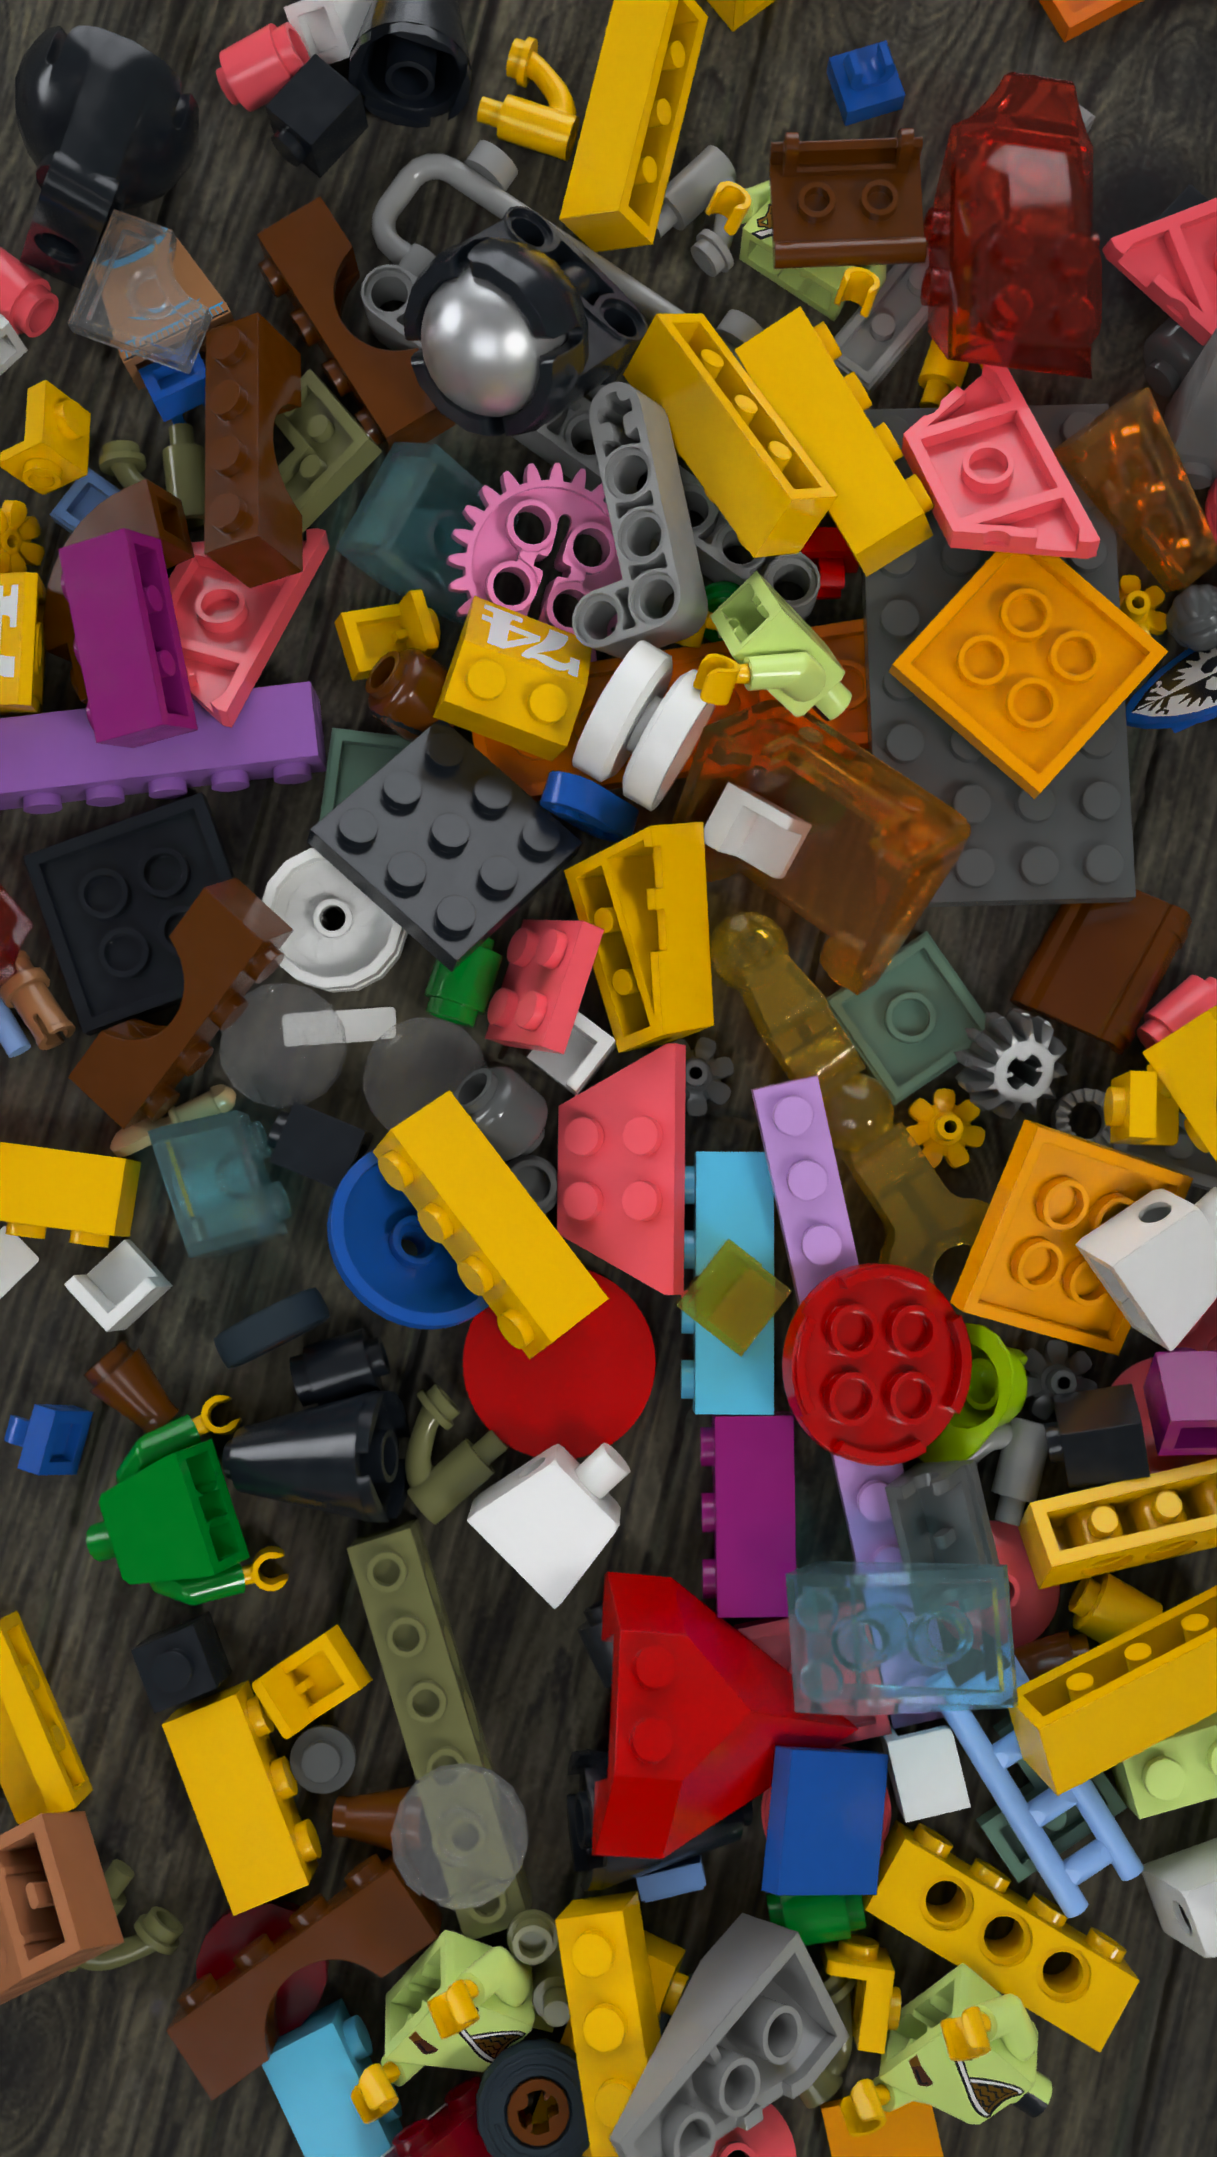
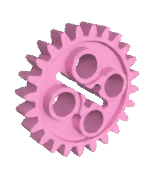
(495, 547)

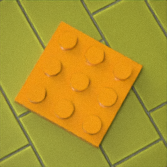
(1027, 664)
(1026, 1252)

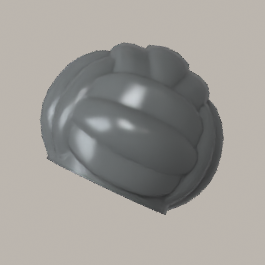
(1194, 618)

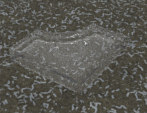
(135, 297)

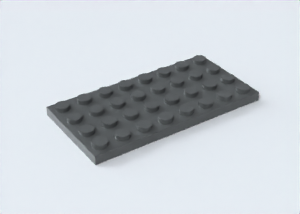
(1021, 850)

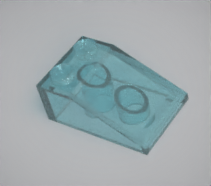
(900, 1637)

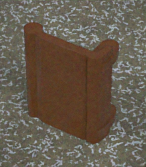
(846, 201)
(1103, 965)

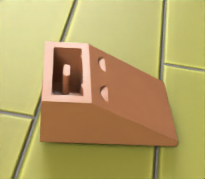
(51, 1901)

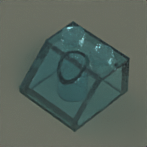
(407, 524)
(220, 1183)

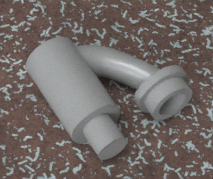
(688, 197)
(1018, 1467)

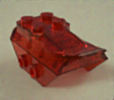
(1014, 234)

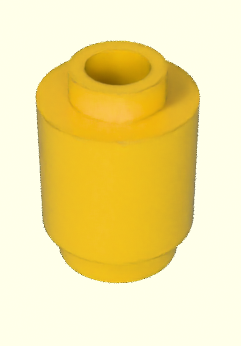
(1109, 1607)

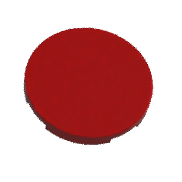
(876, 1364)
(575, 1390)

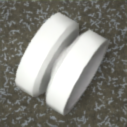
(640, 722)
(323, 958)

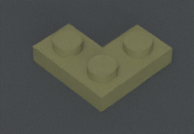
(327, 451)

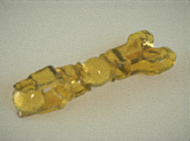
(807, 1040)

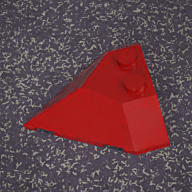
(688, 1719)

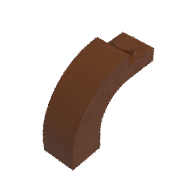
(140, 508)

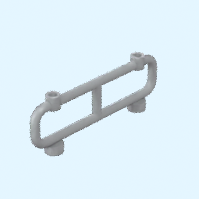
(485, 180)

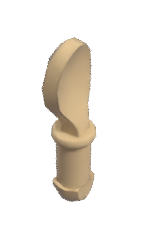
(136, 1137)

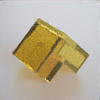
(733, 1296)

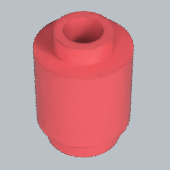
(261, 65)
(25, 297)
(1178, 1008)

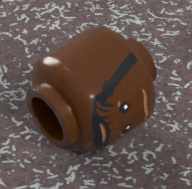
(406, 691)

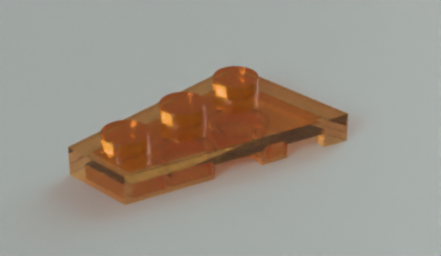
(1142, 489)

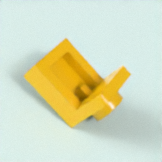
(54, 441)
(378, 630)
(1139, 1111)
(311, 1682)
(875, 2000)

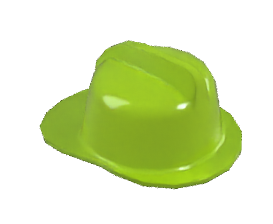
(993, 1398)

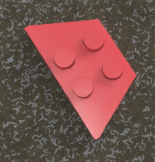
(1175, 265)
(996, 474)
(234, 628)
(627, 1169)

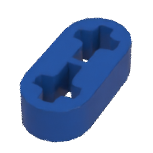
(589, 806)

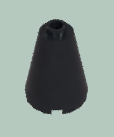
(412, 61)
(327, 1457)
(610, 1871)

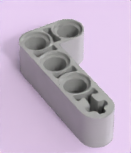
(629, 439)

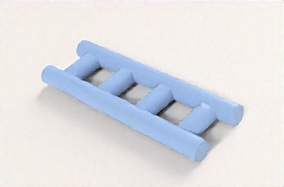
(1029, 1817)

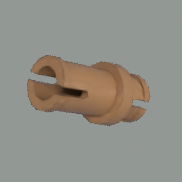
(35, 1004)

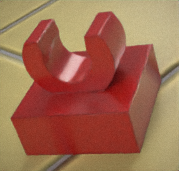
(833, 559)

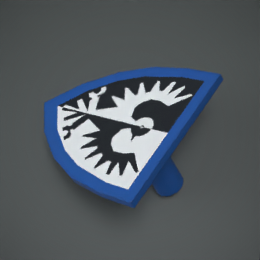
(1177, 694)

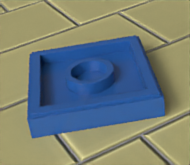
(825, 1821)

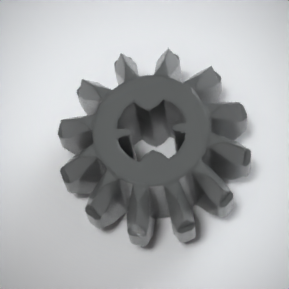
(1034, 1064)

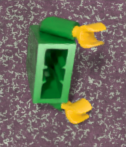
(175, 1517)

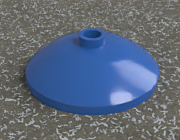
(365, 1242)

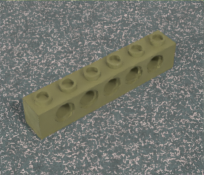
(426, 1679)

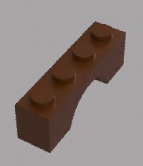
(317, 270)
(248, 511)
(223, 949)
(232, 2022)

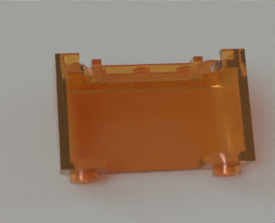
(873, 841)

